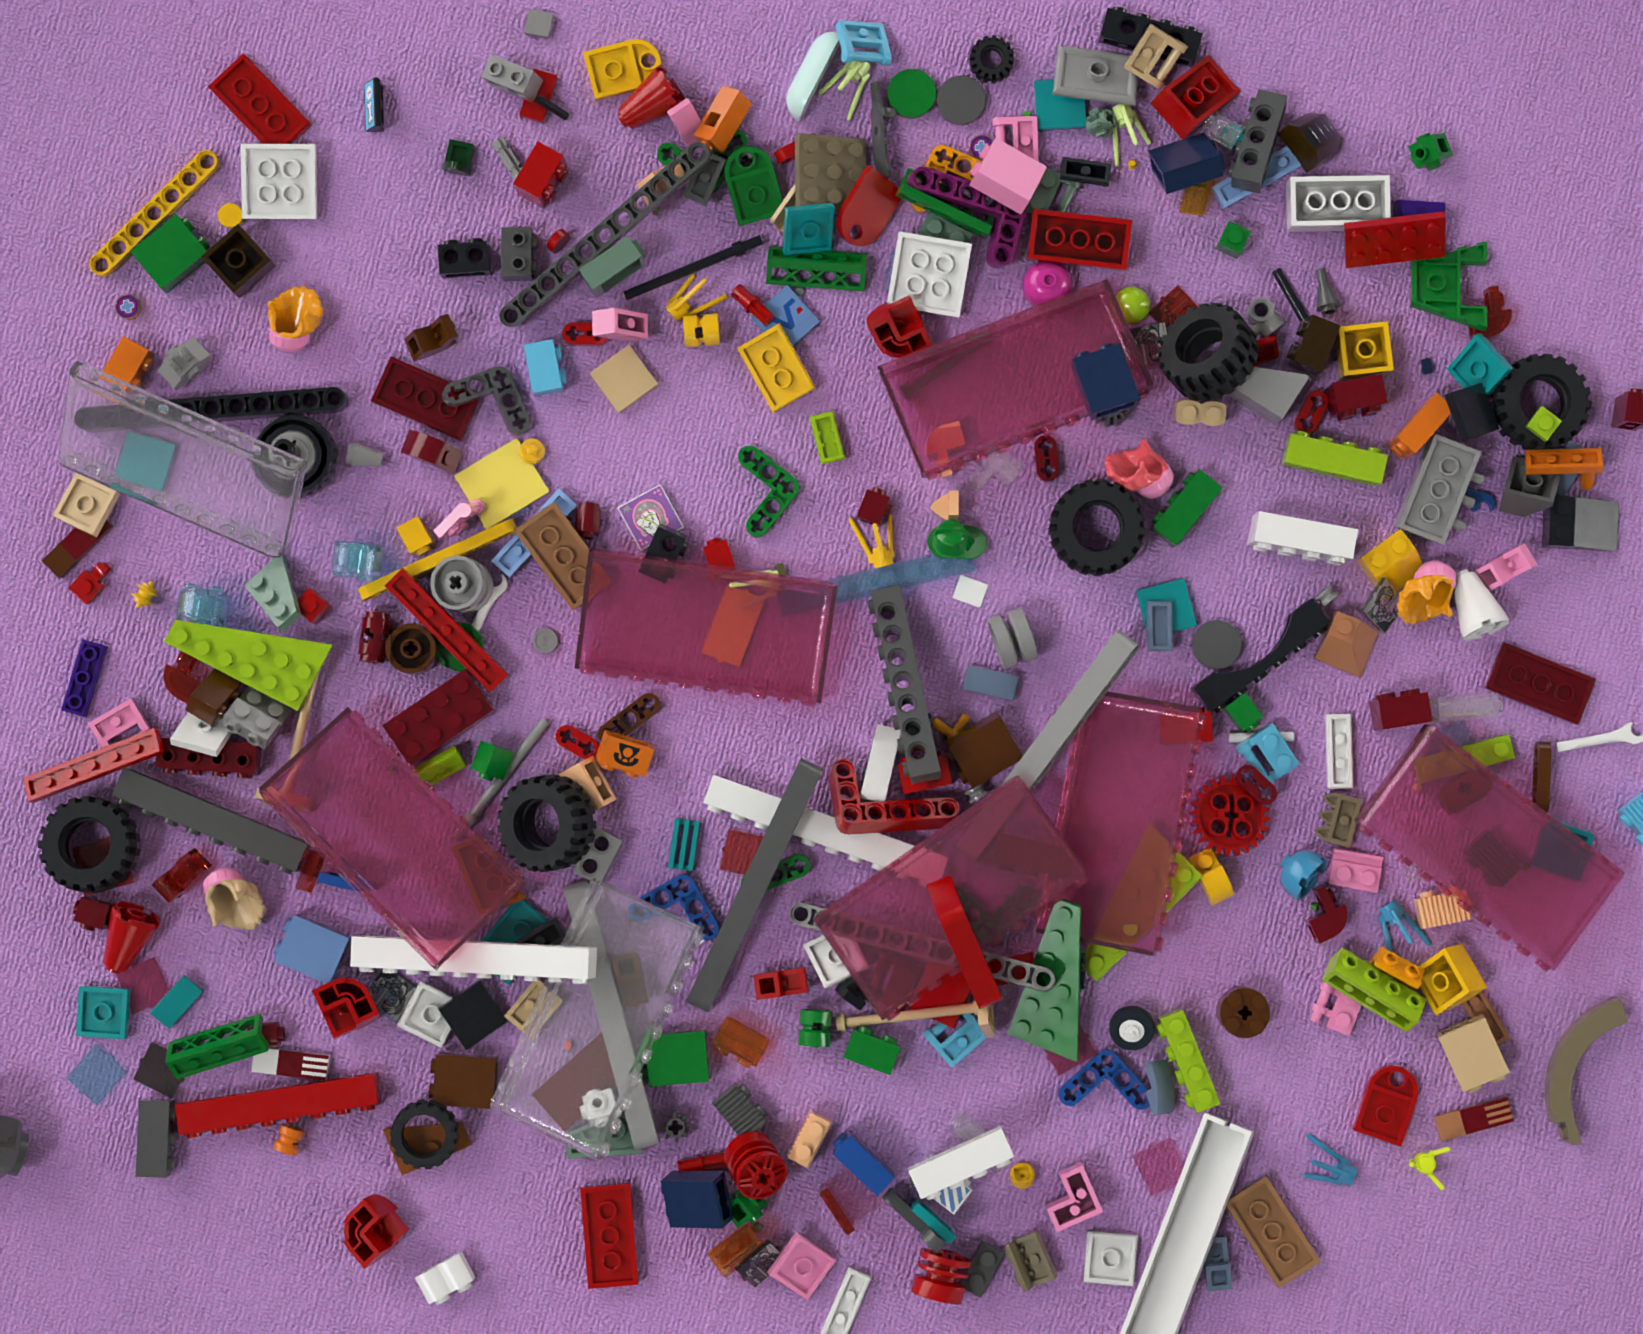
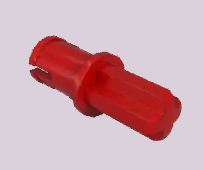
(752, 304)
(702, 1163)

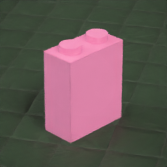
(1007, 175)

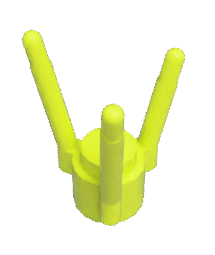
(1426, 1164)

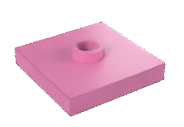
(802, 1265)

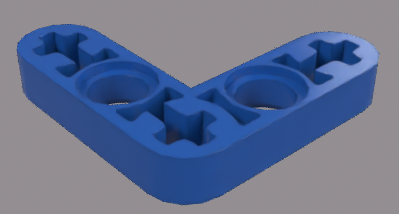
(685, 899)
(1111, 1073)

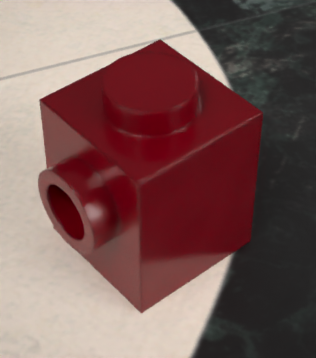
(874, 507)
(92, 913)

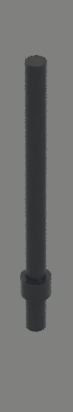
(737, 249)

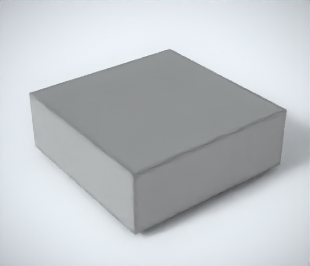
(539, 24)

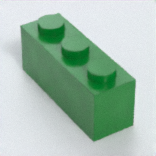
(1185, 507)

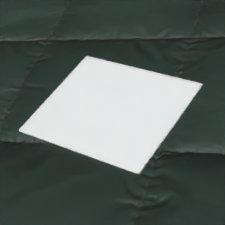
(970, 591)

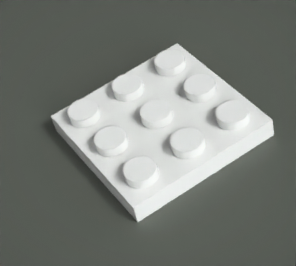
(279, 181)
(930, 272)

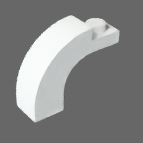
(880, 764)

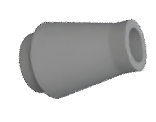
(363, 456)

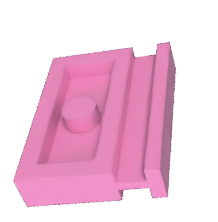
(1355, 870)

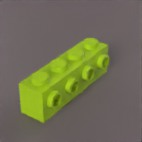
(1334, 459)
(1374, 989)
(1188, 1060)

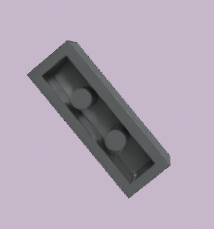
(155, 1138)

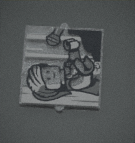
(1382, 605)

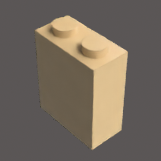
(1473, 1053)

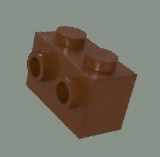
(213, 696)

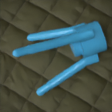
(1393, 914)
(1342, 1172)

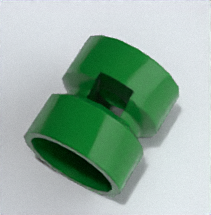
(812, 1036)

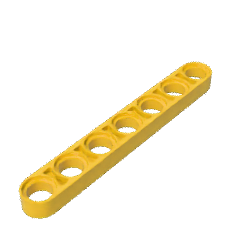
(159, 201)
(430, 562)

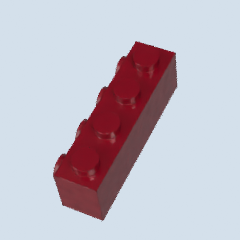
(234, 757)

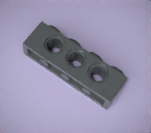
(1252, 176)

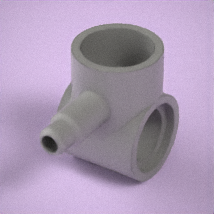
(1266, 324)

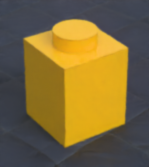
(416, 536)

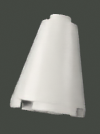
(1476, 607)

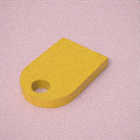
(619, 67)

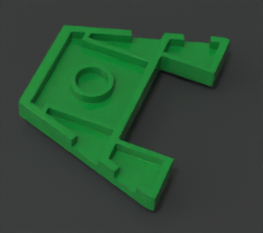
(1438, 286)

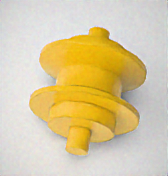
(145, 594)

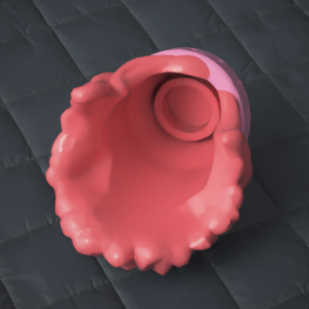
(1140, 471)

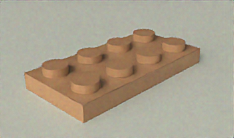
(557, 551)
(1272, 1231)

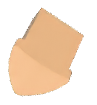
(947, 506)

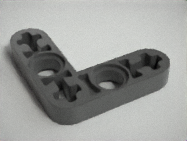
(491, 387)
(902, 1207)

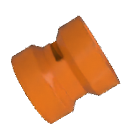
(288, 1139)

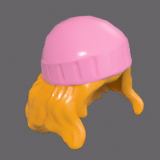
(293, 318)
(1427, 593)

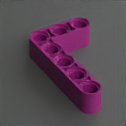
(977, 204)

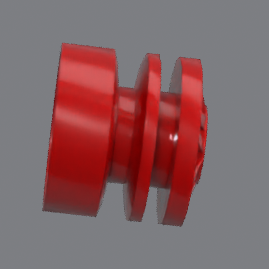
(755, 1165)
(941, 1276)

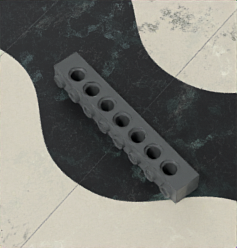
(891, 600)

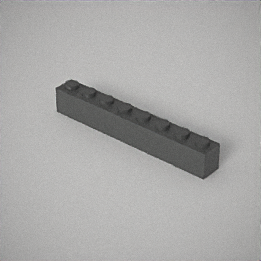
(210, 819)

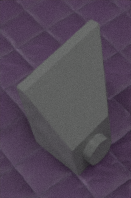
(1527, 493)

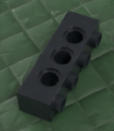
(1112, 34)

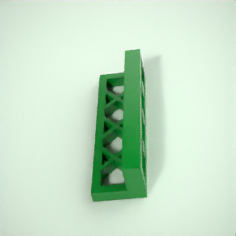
(943, 209)
(837, 262)
(216, 1051)

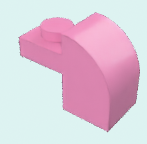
(1506, 566)

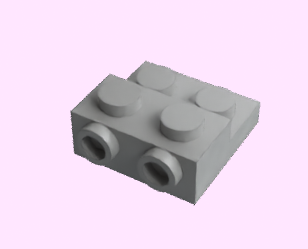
(256, 717)

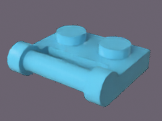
(863, 35)
(1274, 750)
(959, 1042)

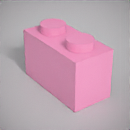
(620, 324)

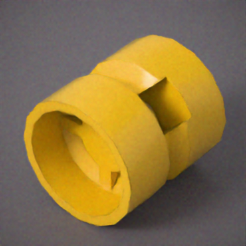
(710, 329)

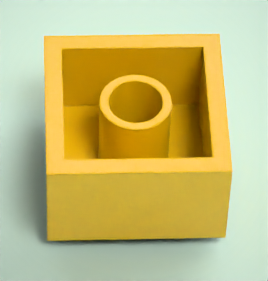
(1363, 350)

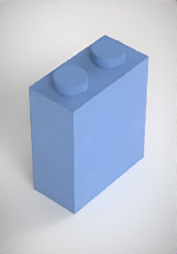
(312, 948)

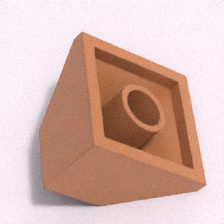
(1346, 643)

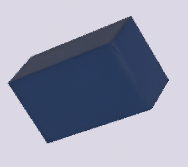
(1426, 366)

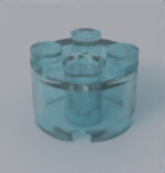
(358, 559)
(203, 605)

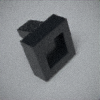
(850, 994)

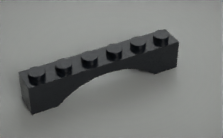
(1300, 626)

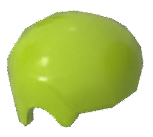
(1133, 304)

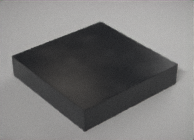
(1471, 412)
(472, 1015)

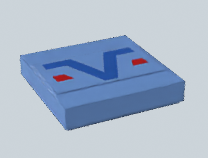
(791, 314)

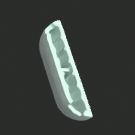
(811, 73)

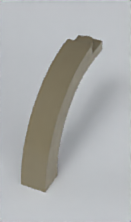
(1566, 1057)

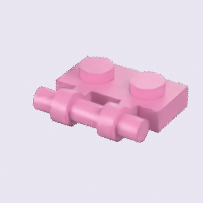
(1342, 1014)

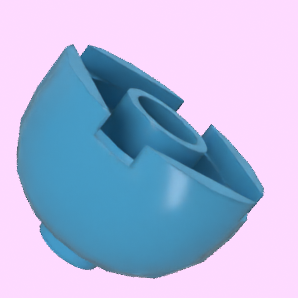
(1300, 872)

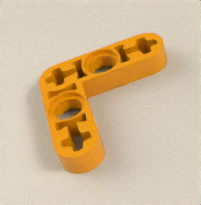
(944, 166)

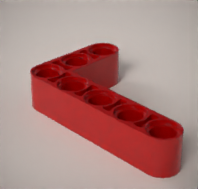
(883, 810)
(964, 942)

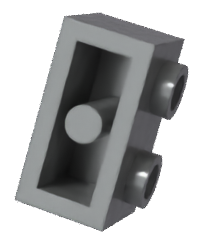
(517, 254)

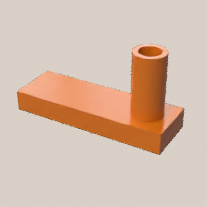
(1566, 461)

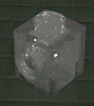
(1223, 129)

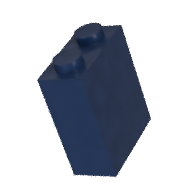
(1186, 163)
(1105, 381)
(697, 1199)

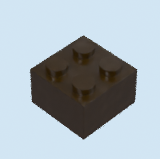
(238, 261)
(1313, 344)

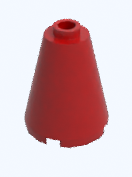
(650, 99)
(127, 935)

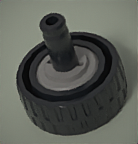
(308, 441)

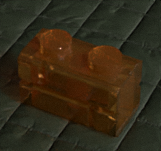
(740, 1041)
(734, 1249)

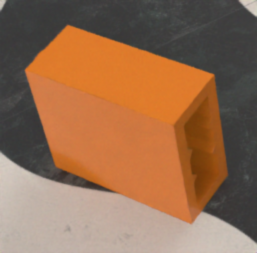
(1420, 427)

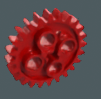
(1206, 813)

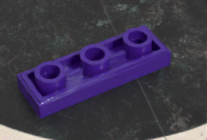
(88, 662)

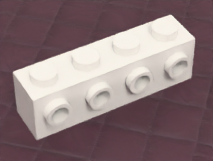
(960, 1163)

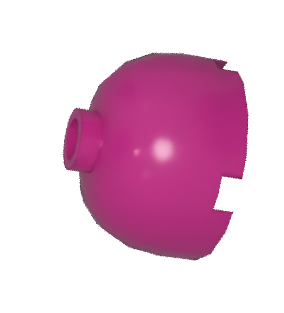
(1046, 282)

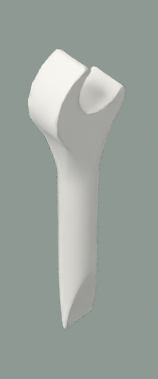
(496, 593)
(1620, 735)

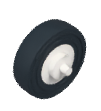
(1131, 1028)

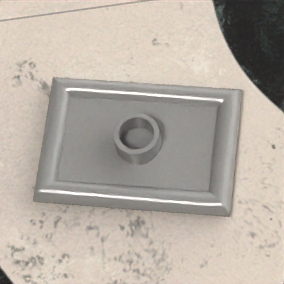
(1094, 76)

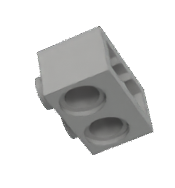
(512, 78)
(603, 858)

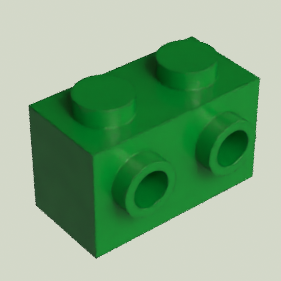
(872, 1050)

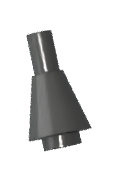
(1326, 298)

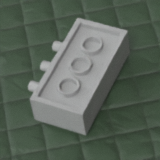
(1439, 490)

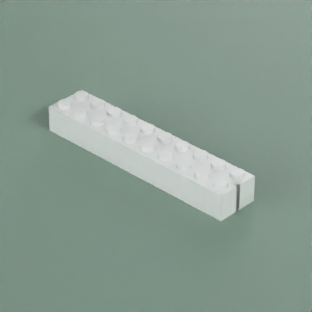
(1188, 1227)

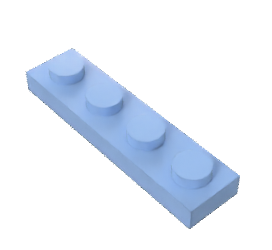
(1281, 164)
(515, 553)

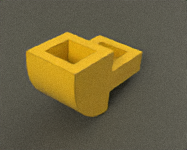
(1215, 880)

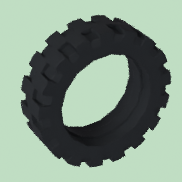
(416, 1158)

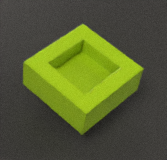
(1543, 423)

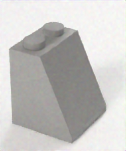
(1269, 392)

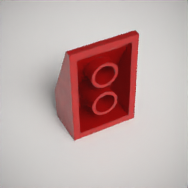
(1194, 97)

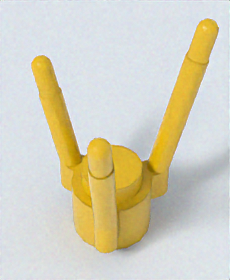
(678, 305)
(881, 555)

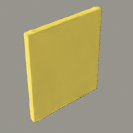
(502, 483)

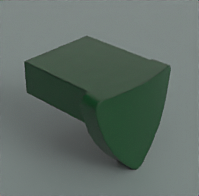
(458, 158)

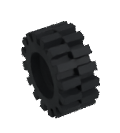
(998, 46)

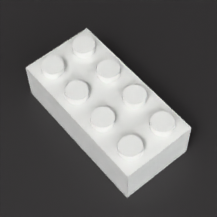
(1331, 201)
(1302, 537)

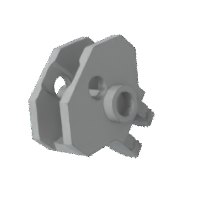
(184, 363)

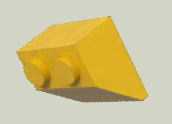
(1393, 559)
(1450, 979)

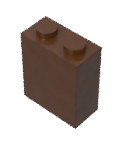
(982, 750)
(463, 1080)

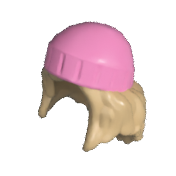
(233, 900)

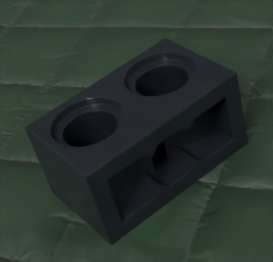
(464, 266)
(657, 545)

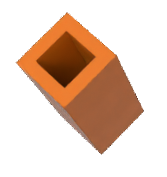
(722, 119)

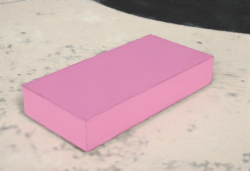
(685, 120)

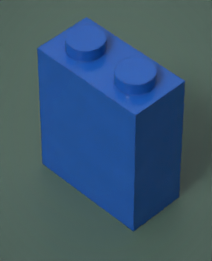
(862, 1162)

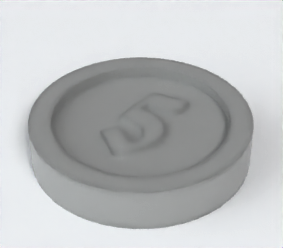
(545, 640)

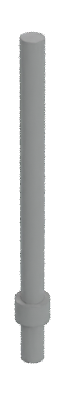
(472, 816)

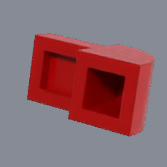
(781, 983)

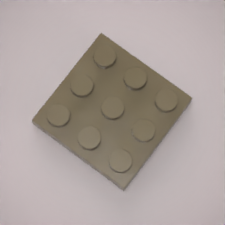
(827, 168)

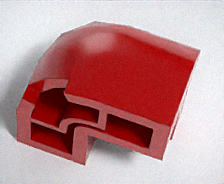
(898, 328)
(345, 1005)
(373, 1229)

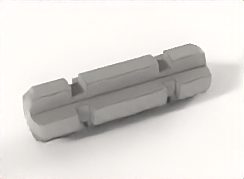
(507, 156)

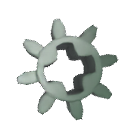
(1100, 122)

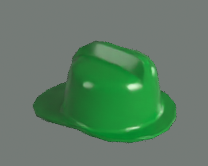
(956, 540)

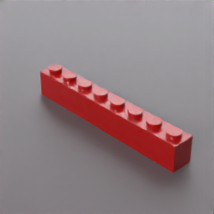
(277, 1104)

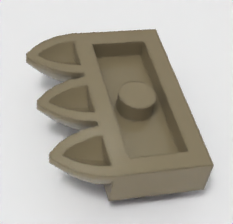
(1340, 819)

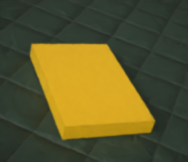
(776, 368)

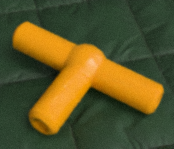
(948, 731)

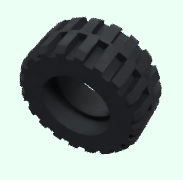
(1224, 368)
(1566, 383)
(1129, 518)
(519, 828)
(58, 833)

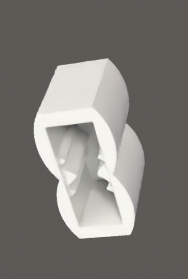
(445, 1278)

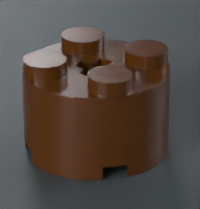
(401, 639)
(1251, 1023)

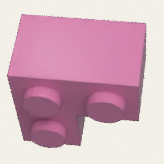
(1078, 1203)

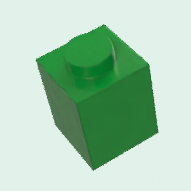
(1232, 240)
(1243, 713)
(491, 761)

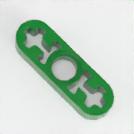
(795, 874)

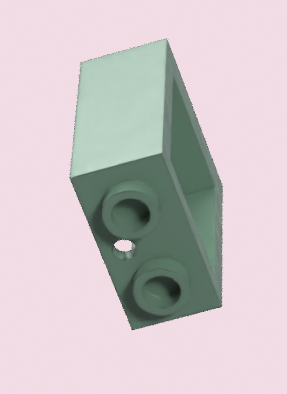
(613, 266)

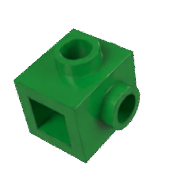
(1430, 151)
(746, 1208)

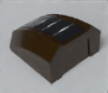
(1311, 140)

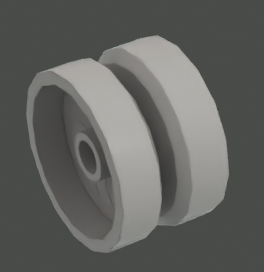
(475, 581)
(1016, 637)

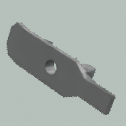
(879, 130)

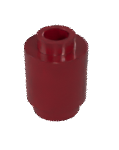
(588, 520)
(272, 1032)

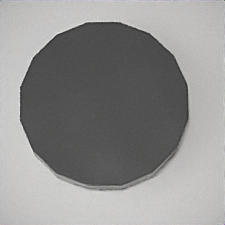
(961, 100)
(1216, 644)

